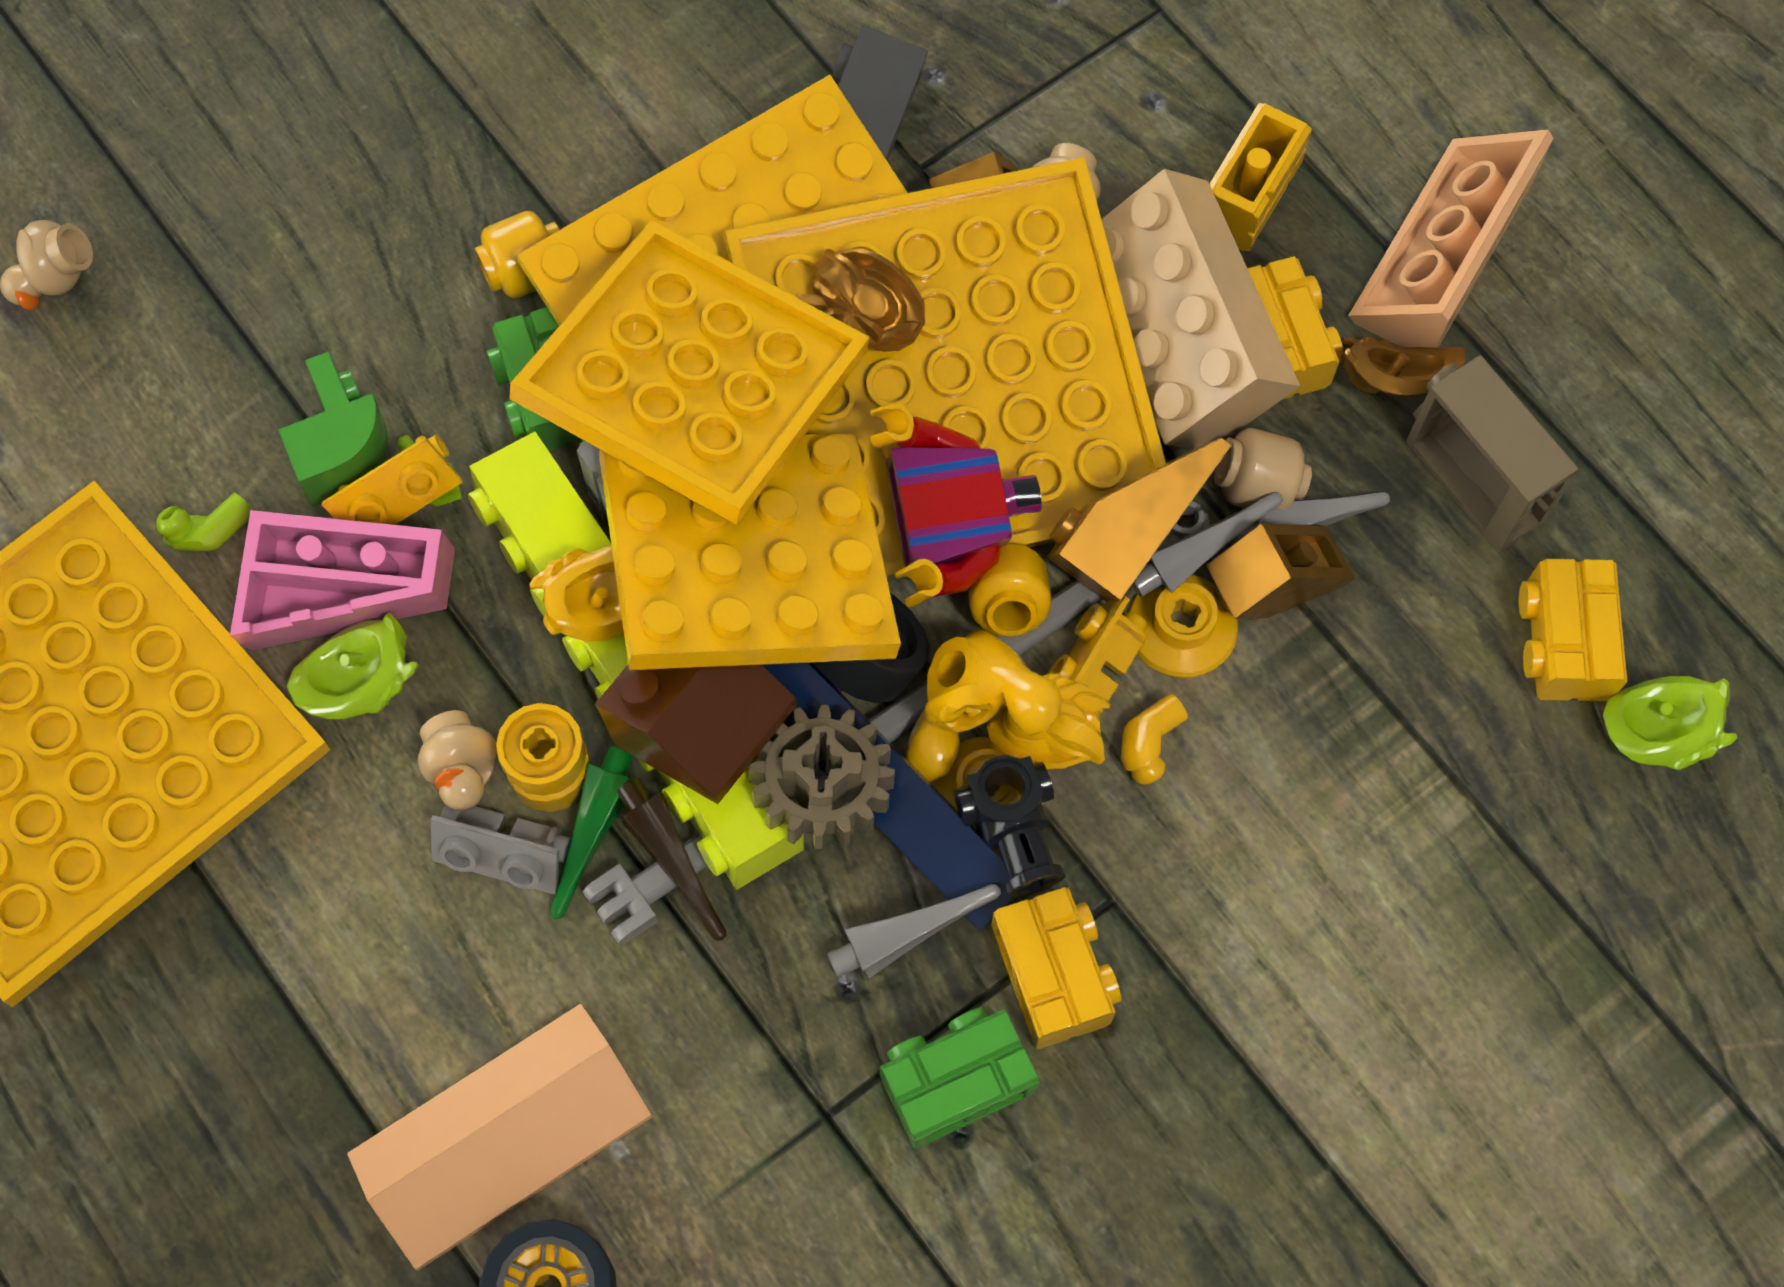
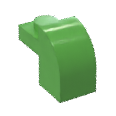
(340, 441)

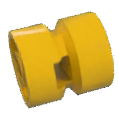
(543, 756)

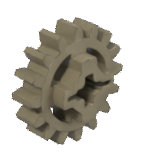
(852, 777)

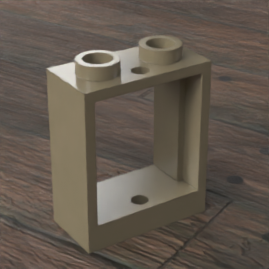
(1489, 452)

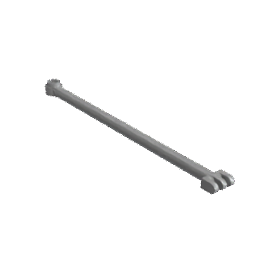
(652, 883)

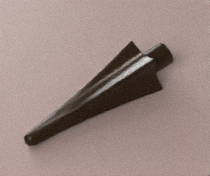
(655, 830)

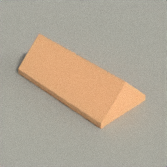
(1449, 237)
(497, 1137)

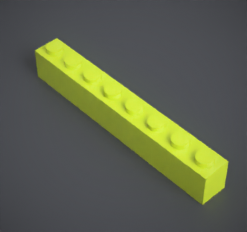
(542, 521)

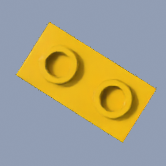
(397, 485)
(1106, 640)

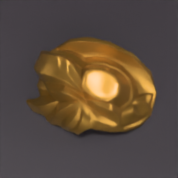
(868, 296)
(1395, 369)

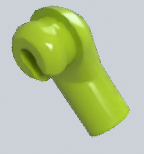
(199, 532)

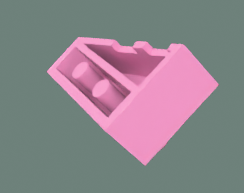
(327, 573)

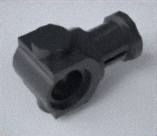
(1016, 826)

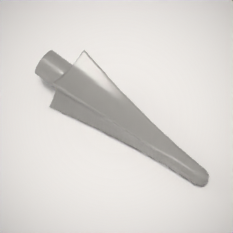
(1321, 511)
(1181, 558)
(884, 941)

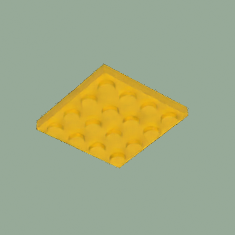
(690, 370)
(777, 588)

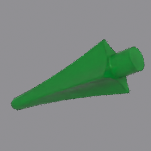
(595, 815)

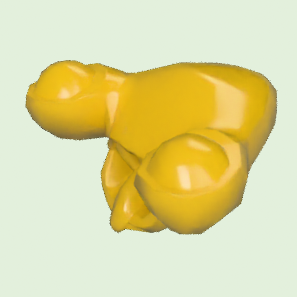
(968, 687)

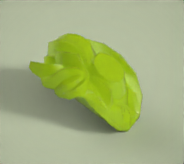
(353, 671)
(1670, 720)

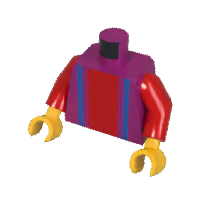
(948, 502)

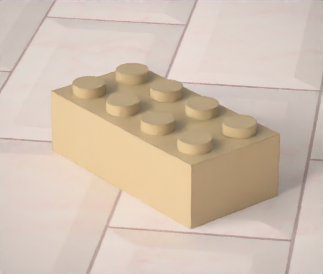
(1194, 313)

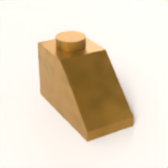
(1278, 569)

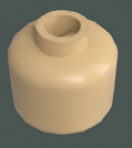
(1260, 466)

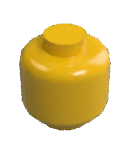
(500, 248)
(1012, 594)

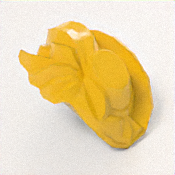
(581, 595)
(1071, 738)

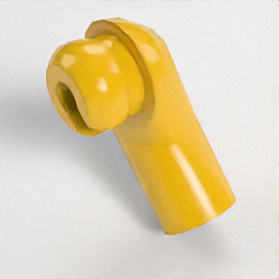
(1144, 736)

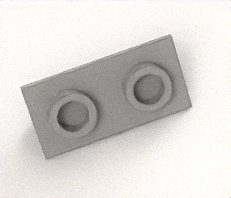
(474, 843)

